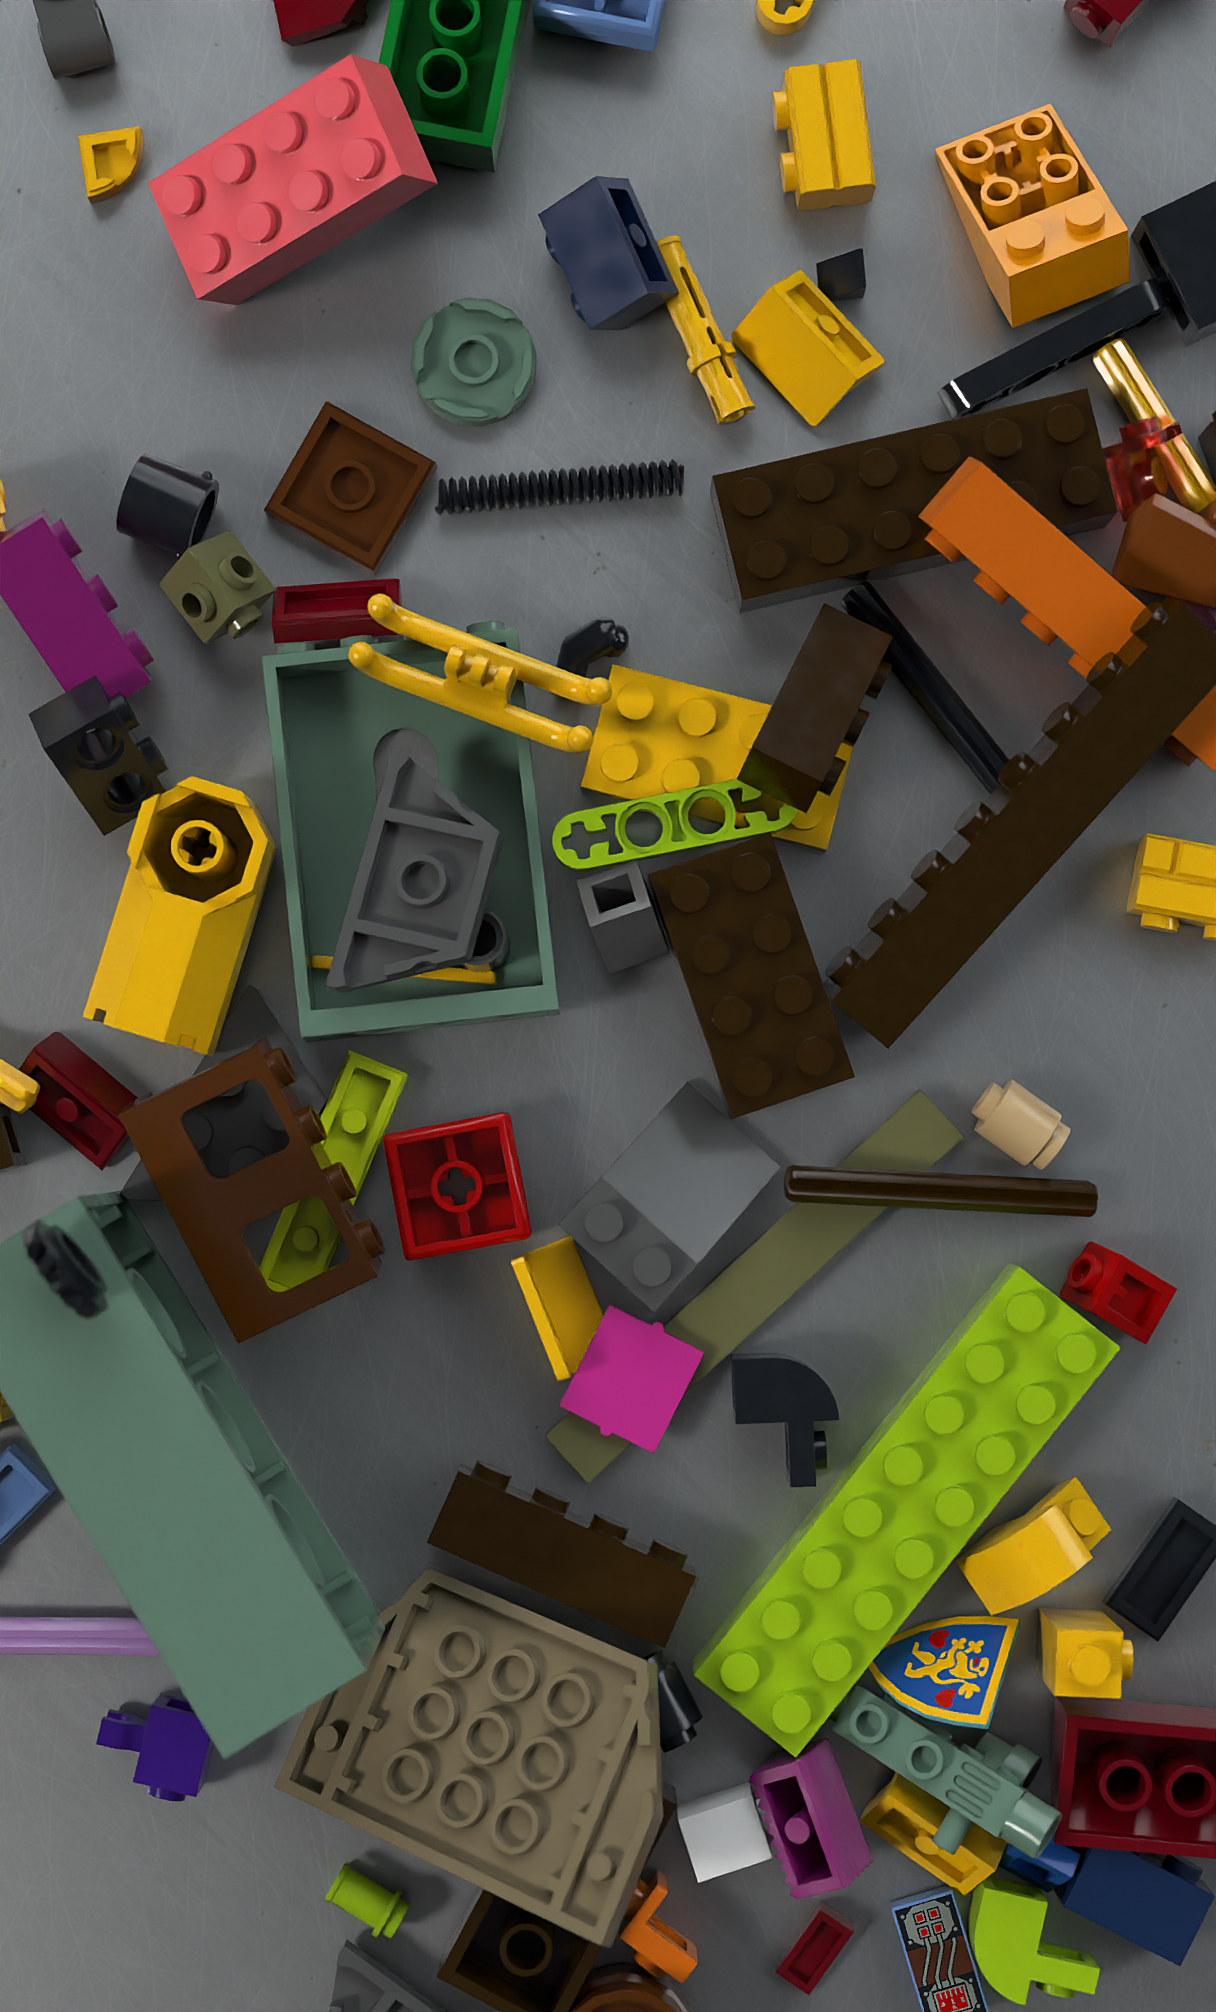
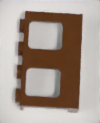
(216, 1210)

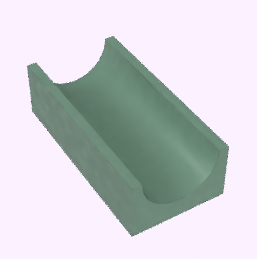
(180, 1483)

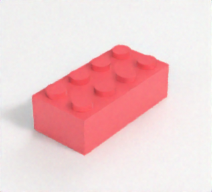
(292, 181)

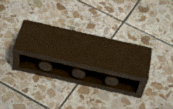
(564, 1554)

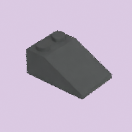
(669, 1196)

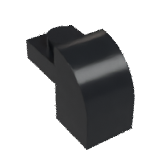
(786, 1392)

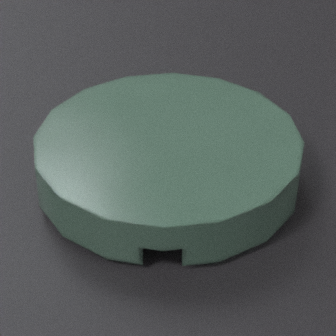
(473, 362)

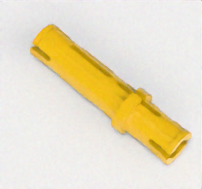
(708, 351)

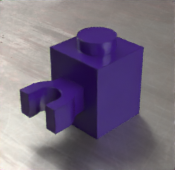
(170, 1743)

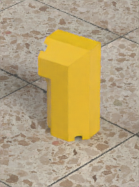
(184, 915)

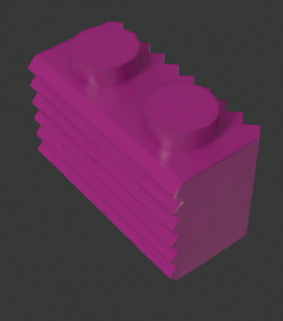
(811, 1819)

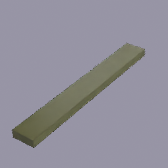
(775, 1267)

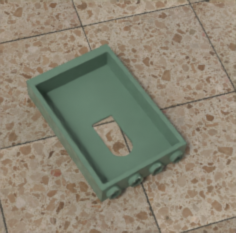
(323, 748)

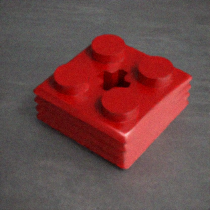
(433, 1222)

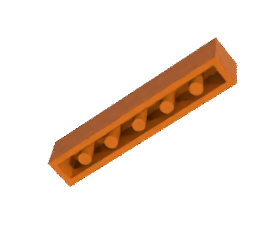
(1051, 579)

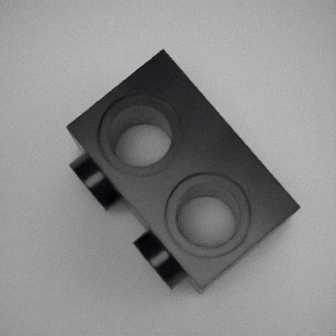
(106, 766)

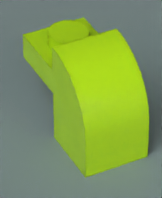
(1005, 1939)

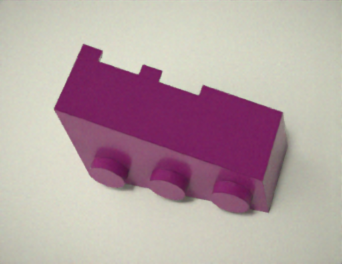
(66, 610)

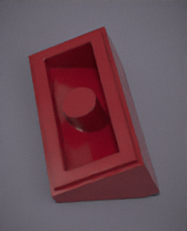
(78, 1098)

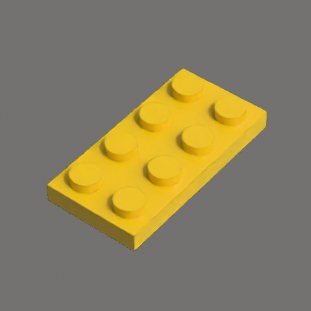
(681, 736)

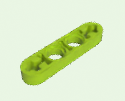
(676, 830)

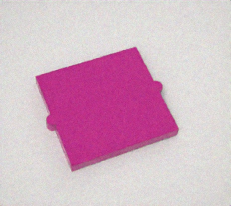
(631, 1378)

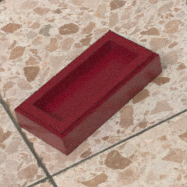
(329, 610)

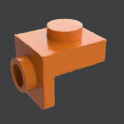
(657, 1944)

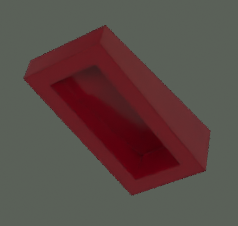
(815, 1947)

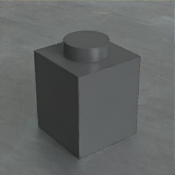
(622, 916)

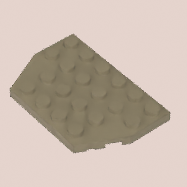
(495, 1753)

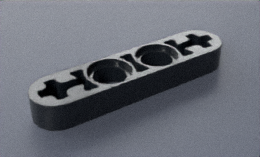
(1054, 349)

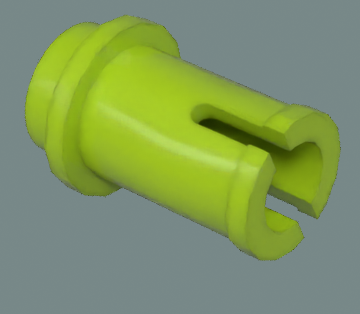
(368, 1901)

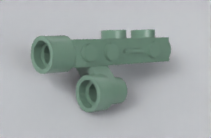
(978, 1783)

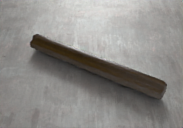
(940, 1191)

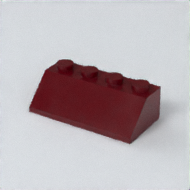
(1134, 1776)

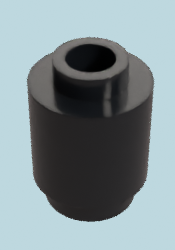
(676, 1704)

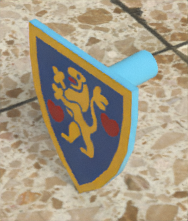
(948, 1668)

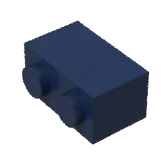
(607, 254)
(1140, 1898)

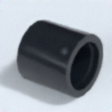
(167, 505)

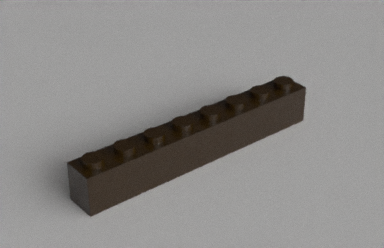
(1026, 822)

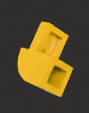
(1035, 1550)

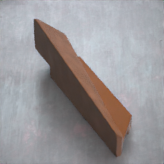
(1170, 551)

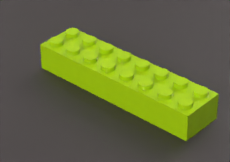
(903, 1508)

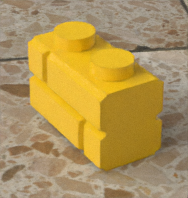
(826, 135)
(1174, 884)

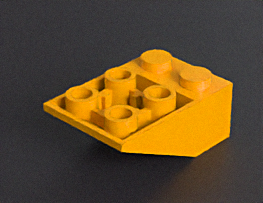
(1035, 215)

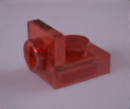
(1131, 465)

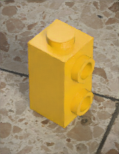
(1082, 1653)

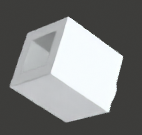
(724, 1832)

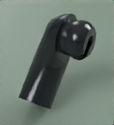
(590, 643)

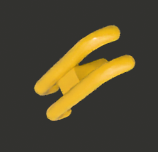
(479, 677)

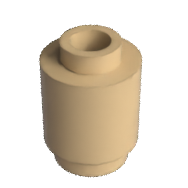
(1020, 1124)

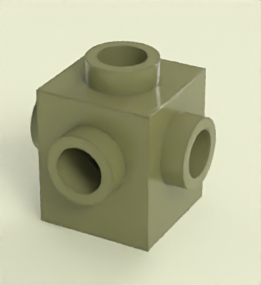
(218, 588)

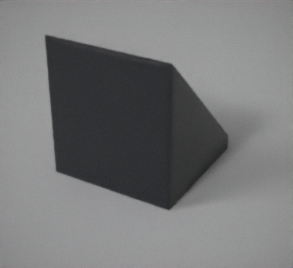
(842, 276)

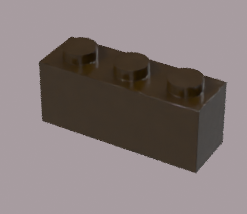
(818, 710)

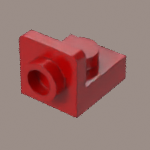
(1117, 1291)

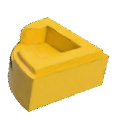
(110, 160)

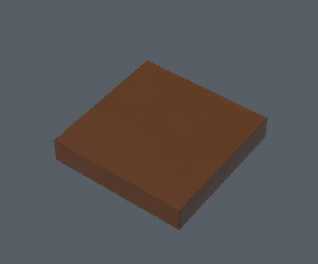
(350, 488)

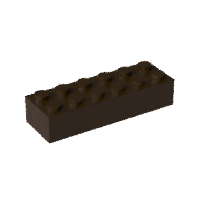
(855, 507)

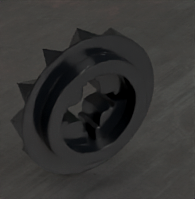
(66, 1269)

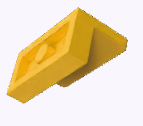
(806, 347)
(560, 1302)
(909, 1820)

